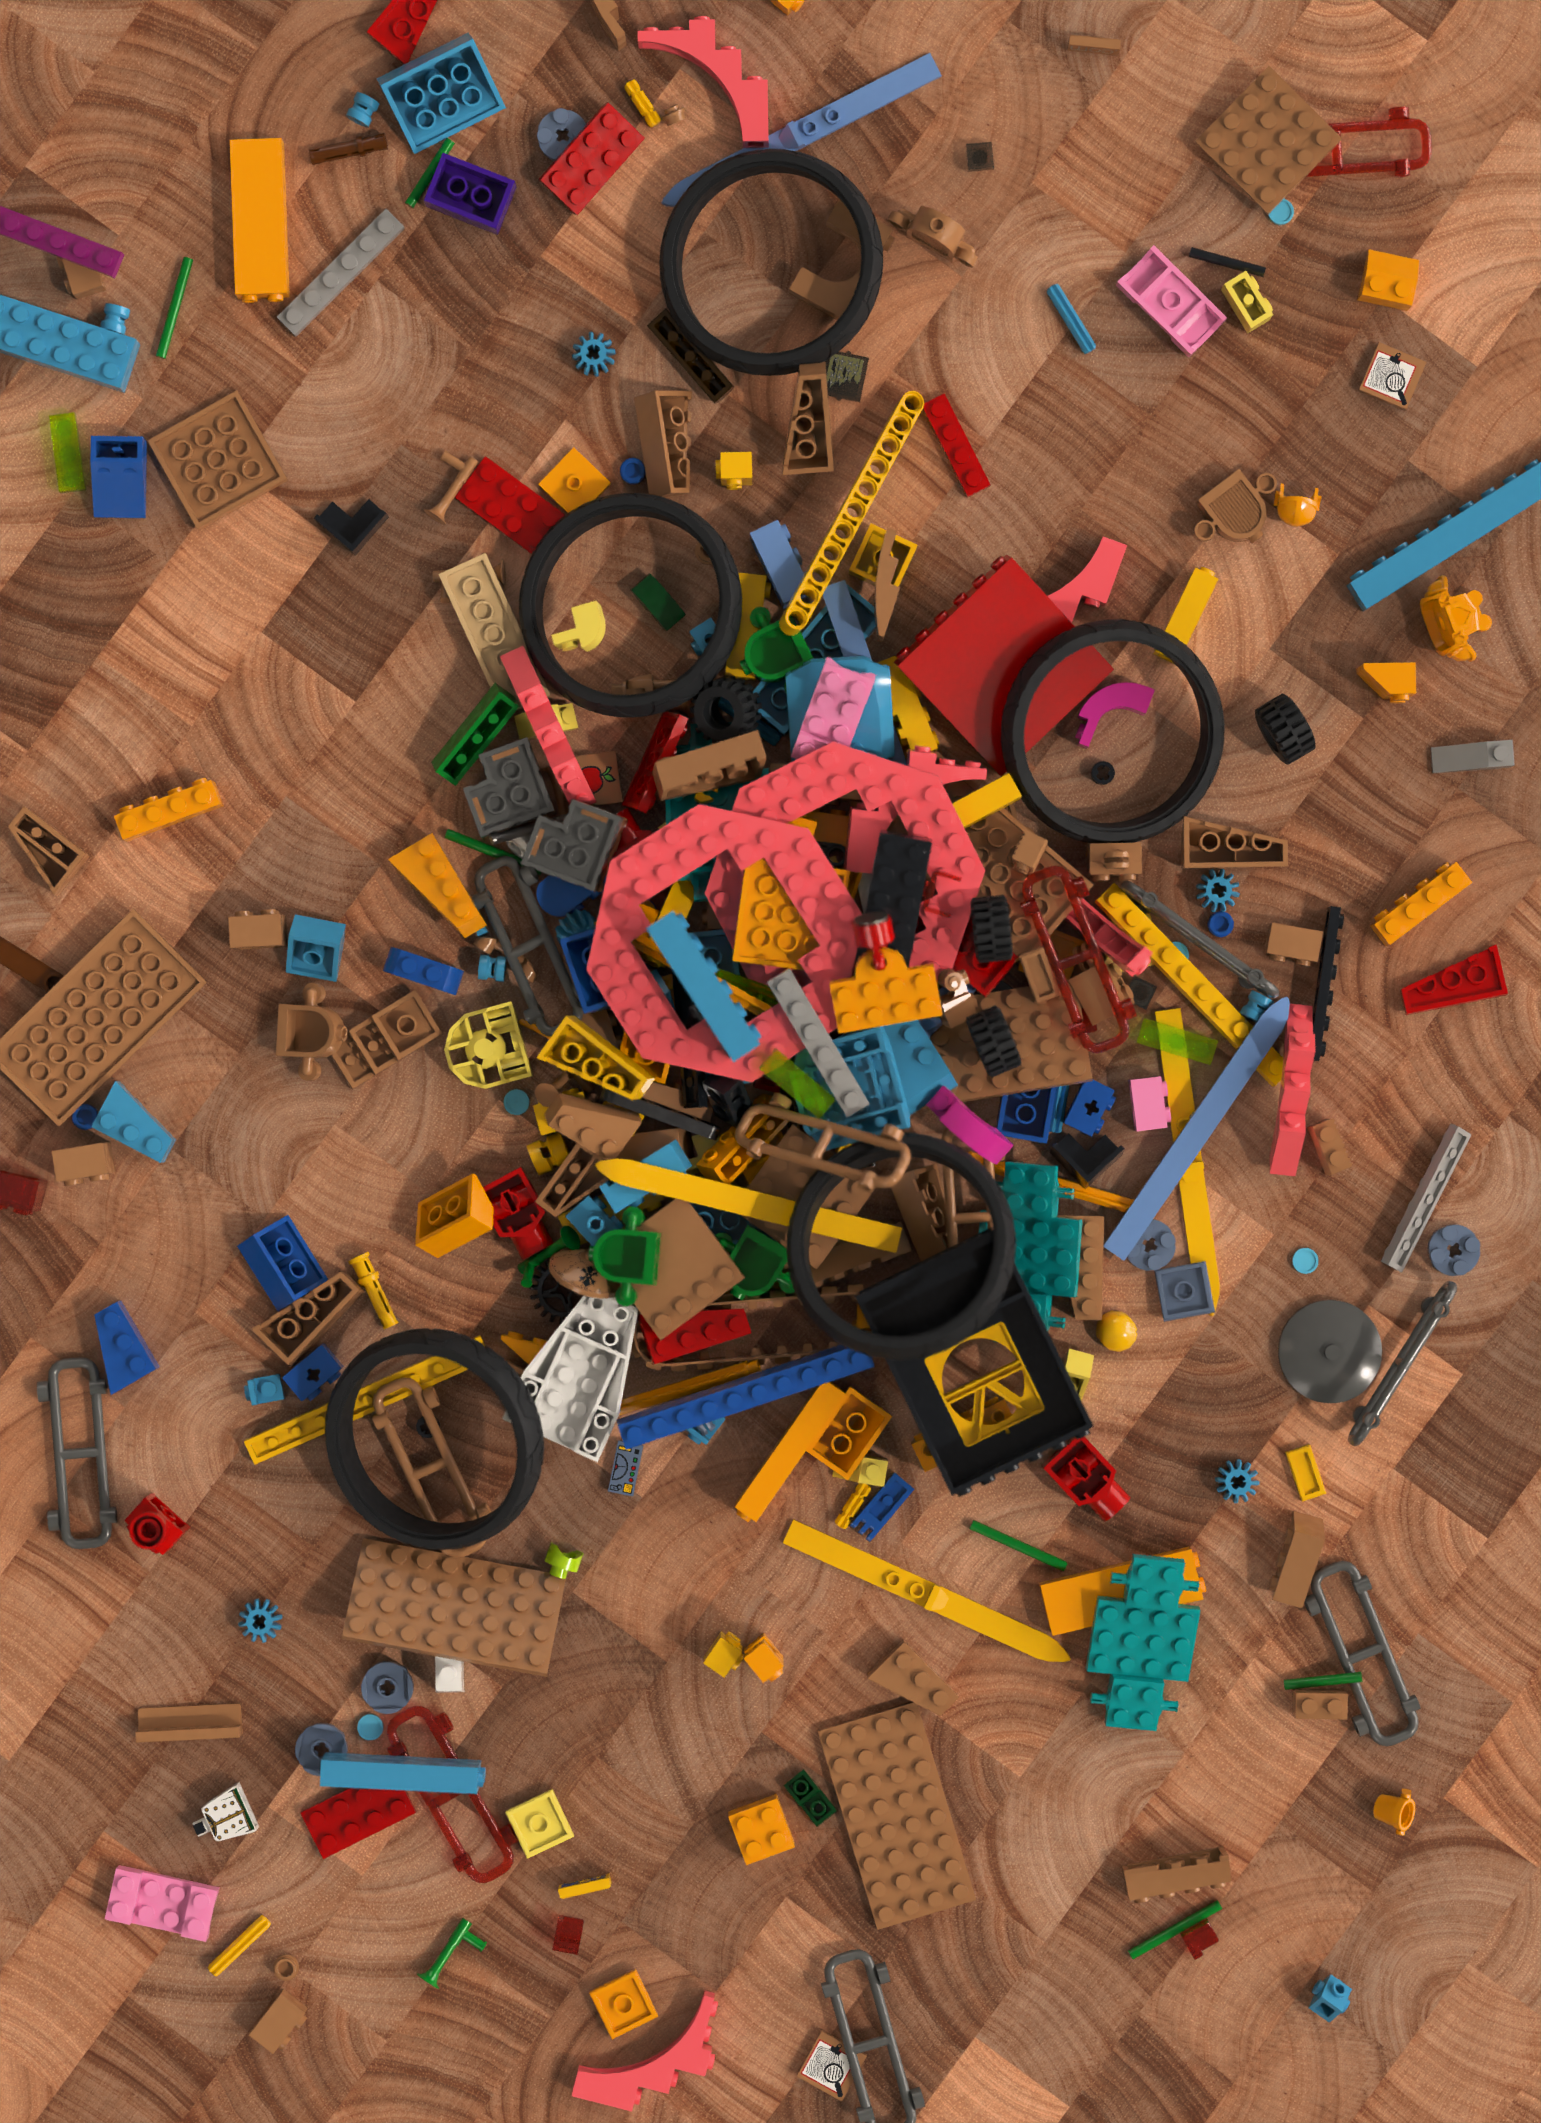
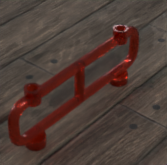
(1398, 119)
(1122, 1009)
(503, 1836)

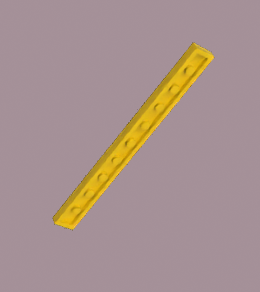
(1185, 976)
(312, 1423)

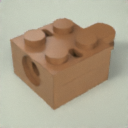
(1113, 860)
(1091, 991)

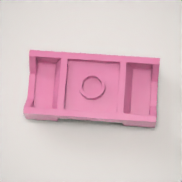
(1171, 301)
(833, 708)
(161, 1902)

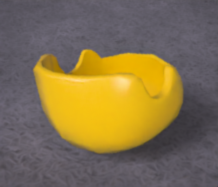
(1116, 1331)

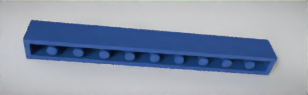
(741, 1394)

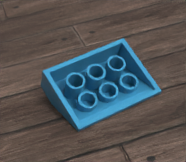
(441, 93)

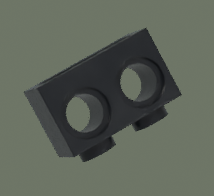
(727, 1098)

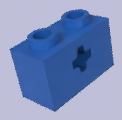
(1076, 1115)
(320, 1359)

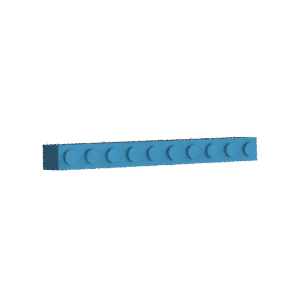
(1448, 538)

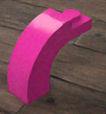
(1116, 696)
(968, 1126)

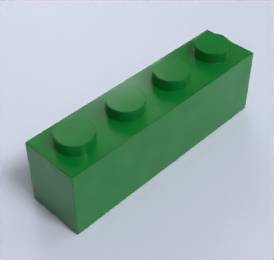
(475, 734)

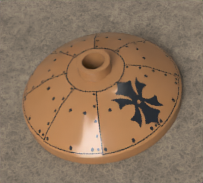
(580, 1275)

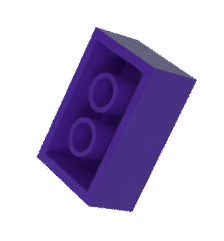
(470, 193)

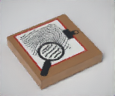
(1392, 376)
(828, 2066)

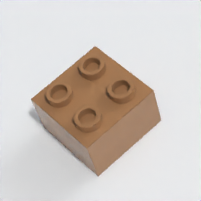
(257, 931)
(82, 1162)

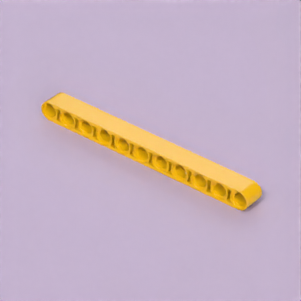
(847, 523)

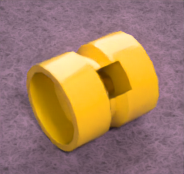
(557, 1149)

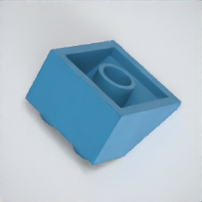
(315, 948)

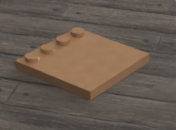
(217, 460)
(690, 1269)

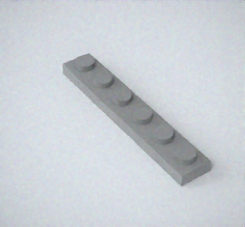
(340, 273)
(818, 1042)
(1426, 1197)

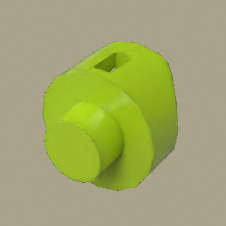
(562, 1562)

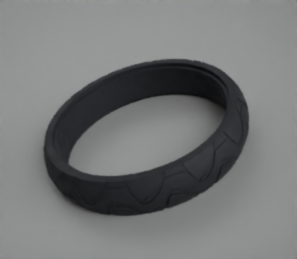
(706, 188)
(563, 535)
(1205, 763)
(934, 1340)
(371, 1501)

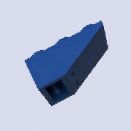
(119, 476)

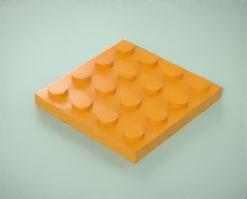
(768, 922)

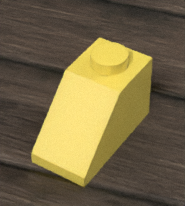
(1079, 1369)
(869, 1471)

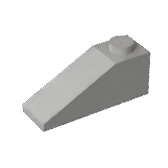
(1472, 756)

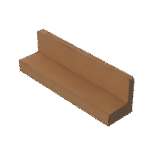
(189, 1722)

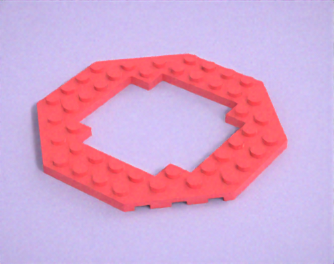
(923, 810)
(666, 859)

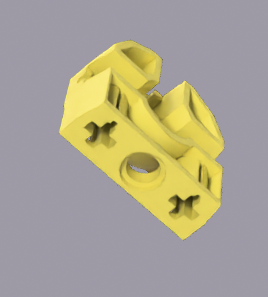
(492, 1053)

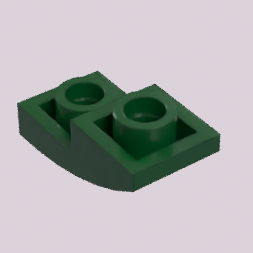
(658, 602)
(810, 1798)

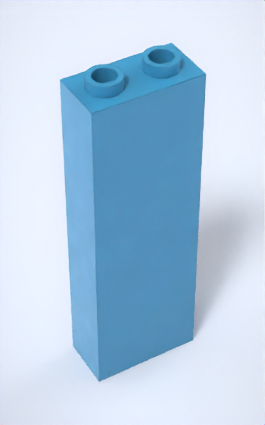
(401, 1773)

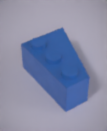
(122, 1347)

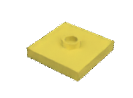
(539, 1823)

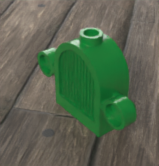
(771, 651)
(628, 1256)
(759, 1261)

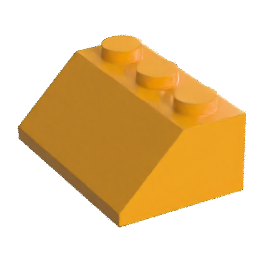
(453, 1217)
(849, 1433)

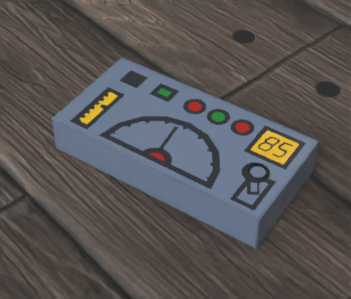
(625, 1469)

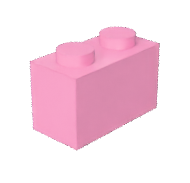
(1148, 1103)

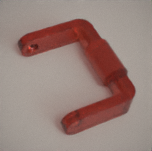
(930, 888)

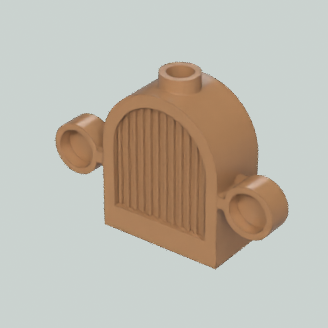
(935, 233)
(1235, 508)
(309, 1031)

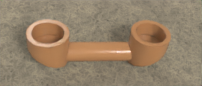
(488, 944)

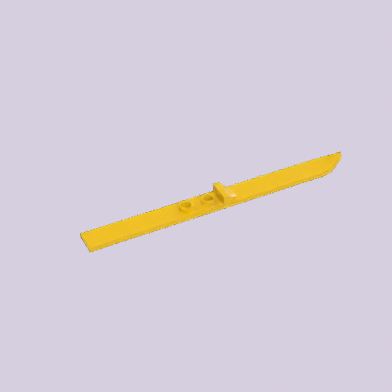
(1192, 1183)
(747, 1202)
(924, 1593)

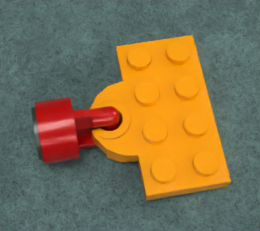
(883, 985)

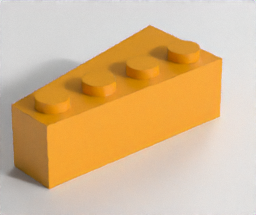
(435, 878)

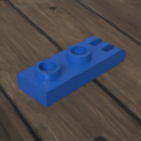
(883, 1506)

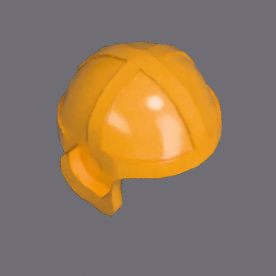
(1296, 509)

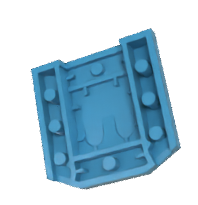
(875, 726)
(917, 1062)
(876, 1072)

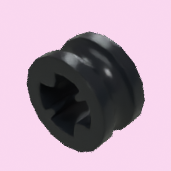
(1110, 774)
(421, 1421)

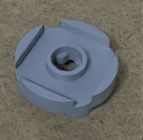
(552, 123)
(1161, 1255)
(1461, 1263)
(398, 1697)
(313, 1736)

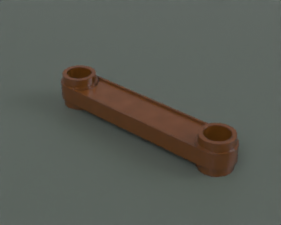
(26, 965)

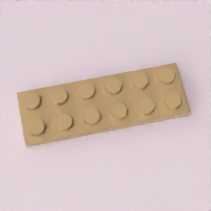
(486, 618)

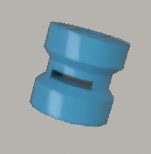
(362, 109)
(115, 318)
(486, 967)
(1251, 1010)

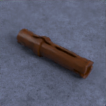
(342, 150)

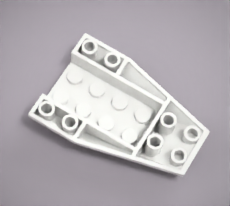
(583, 1375)

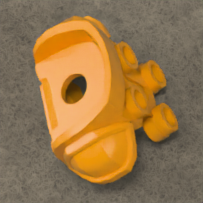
(1452, 619)

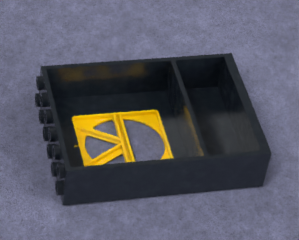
(933, 1295)

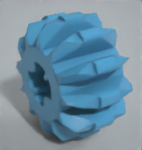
(603, 354)
(1221, 882)
(575, 923)
(1236, 1490)
(251, 1617)

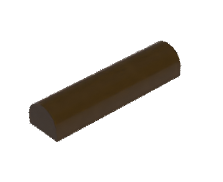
(696, 364)

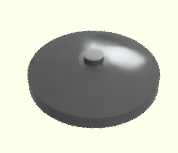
(1330, 1351)

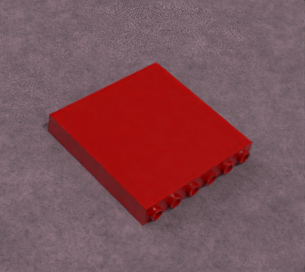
(980, 647)

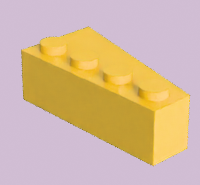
(908, 715)
(593, 1058)

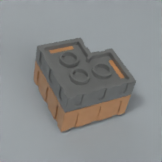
(512, 791)
(578, 847)

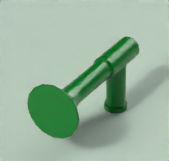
(568, 1239)
(461, 1932)

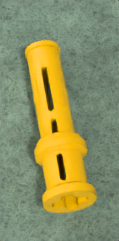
(369, 1279)

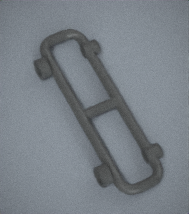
(524, 878)
(1247, 977)
(1432, 1309)
(59, 1518)
(1317, 1603)
(877, 1975)

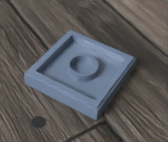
(1184, 1291)

